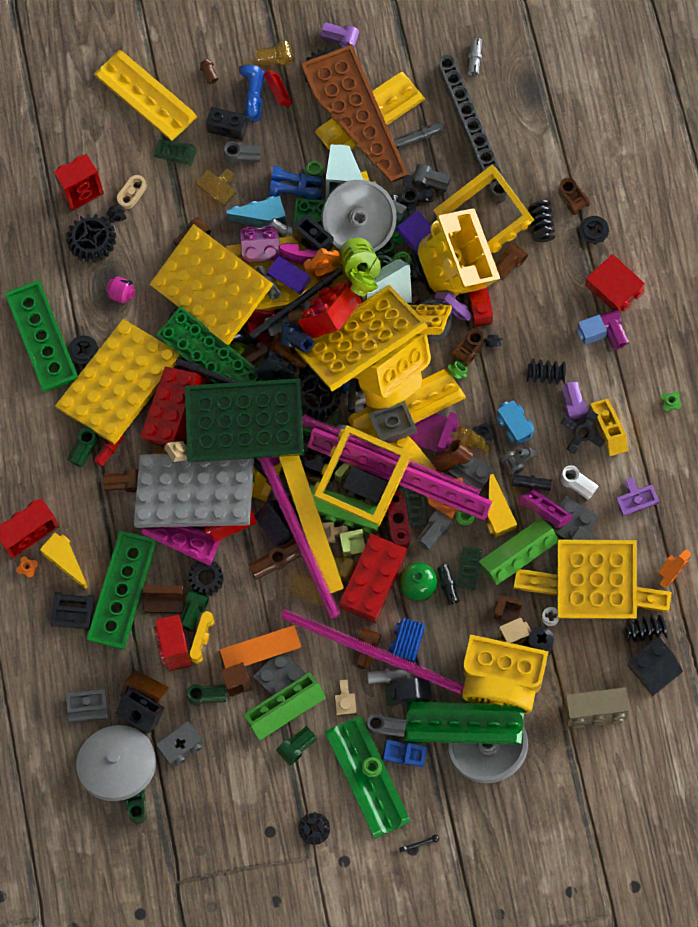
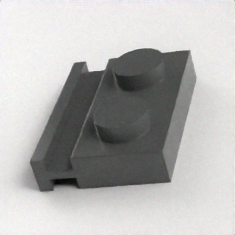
(474, 473)
(86, 705)

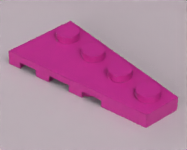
(186, 540)

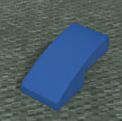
(404, 753)

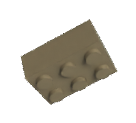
(596, 707)

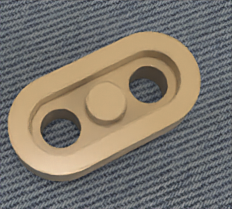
(130, 192)

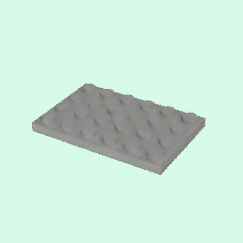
(193, 492)

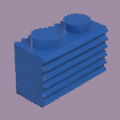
(408, 640)

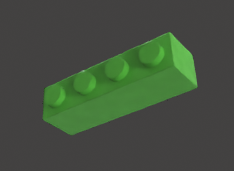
(334, 514)
(518, 551)
(284, 706)

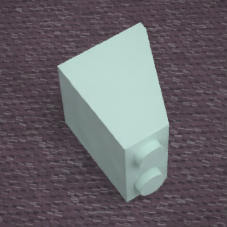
(341, 167)
(397, 276)

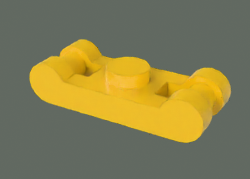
(201, 637)

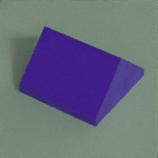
(414, 230)

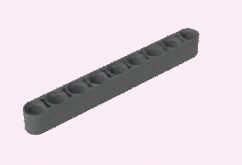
(470, 120)

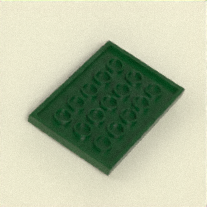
(244, 420)

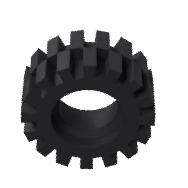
(209, 588)

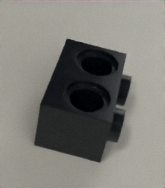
(316, 466)

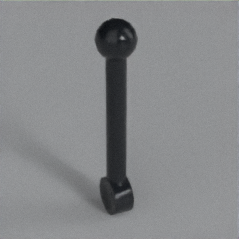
(435, 838)

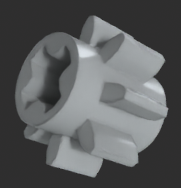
(360, 401)

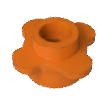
(32, 567)

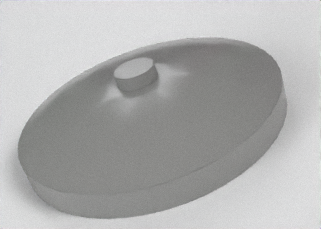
(359, 211)
(488, 761)
(116, 763)

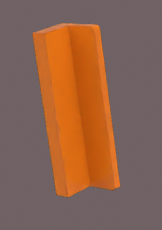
(261, 647)

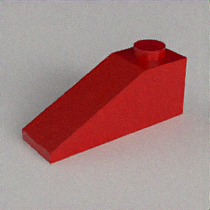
(480, 307)

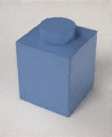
(591, 330)

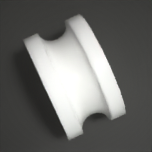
(546, 620)

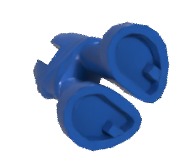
(253, 102)
(301, 190)

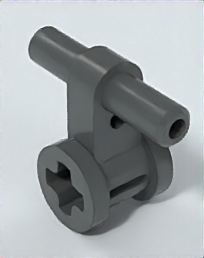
(515, 460)

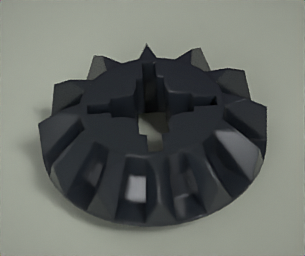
(591, 222)
(85, 342)
(316, 837)

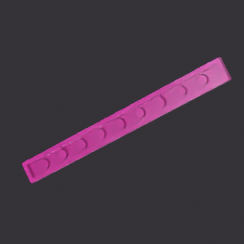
(411, 479)

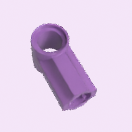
(343, 35)
(575, 406)

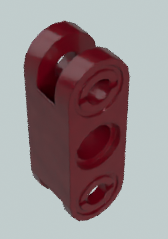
(402, 529)

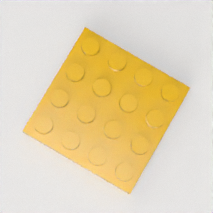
(597, 579)

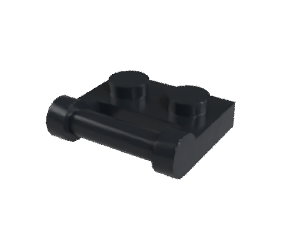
(72, 616)

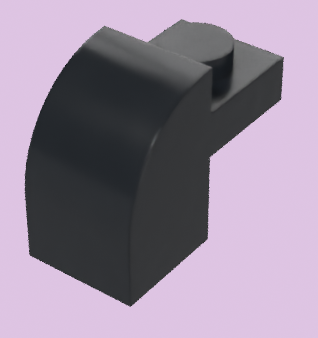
(408, 691)

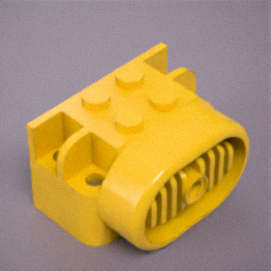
(457, 254)
(396, 374)
(502, 673)

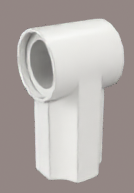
(580, 484)

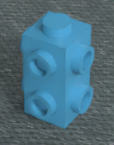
(512, 418)

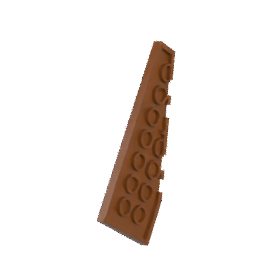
(347, 97)

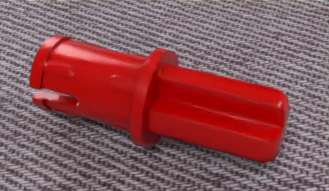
(107, 450)

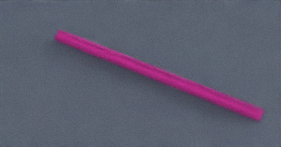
(314, 424)
(297, 534)
(369, 650)

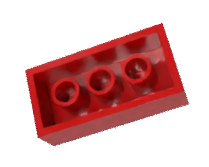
(168, 409)
(373, 578)

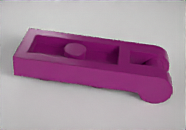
(545, 508)

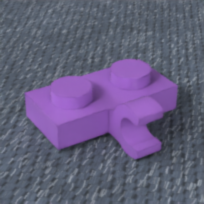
(458, 309)
(636, 498)

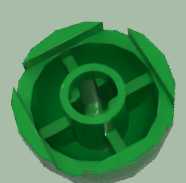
(418, 582)

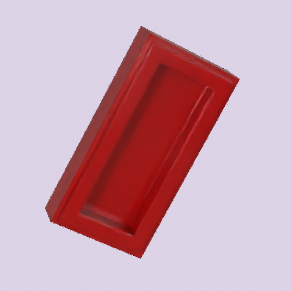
(278, 88)

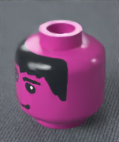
(120, 289)

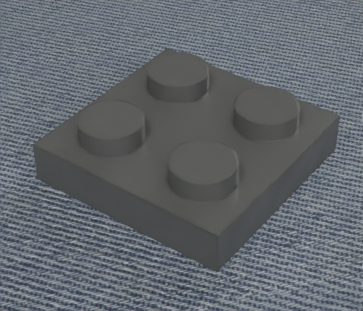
(393, 422)
(580, 517)
(278, 674)

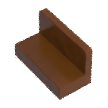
(163, 599)
(146, 686)

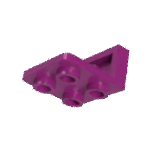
(259, 244)
(435, 432)

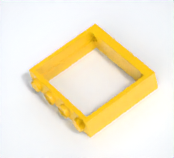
(475, 186)
(390, 488)

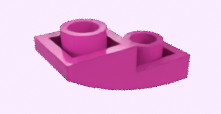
(292, 254)

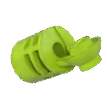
(360, 265)

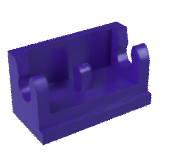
(289, 275)

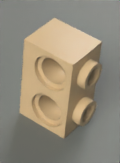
(515, 632)

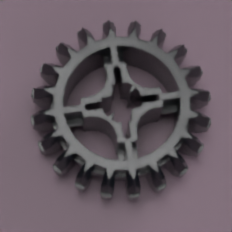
(104, 230)
(314, 409)

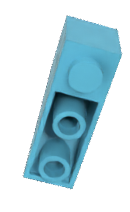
(258, 212)

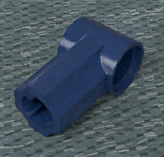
(294, 337)

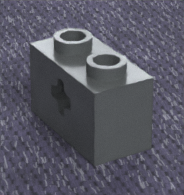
(186, 735)

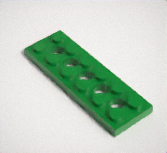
(53, 340)
(130, 600)

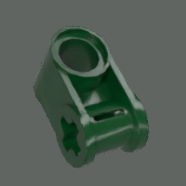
(134, 803)

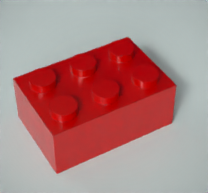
(78, 182)
(329, 310)
(27, 528)
(172, 643)

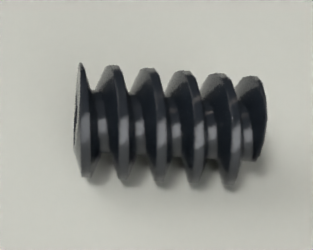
(541, 224)
(546, 371)
(646, 627)
(541, 639)

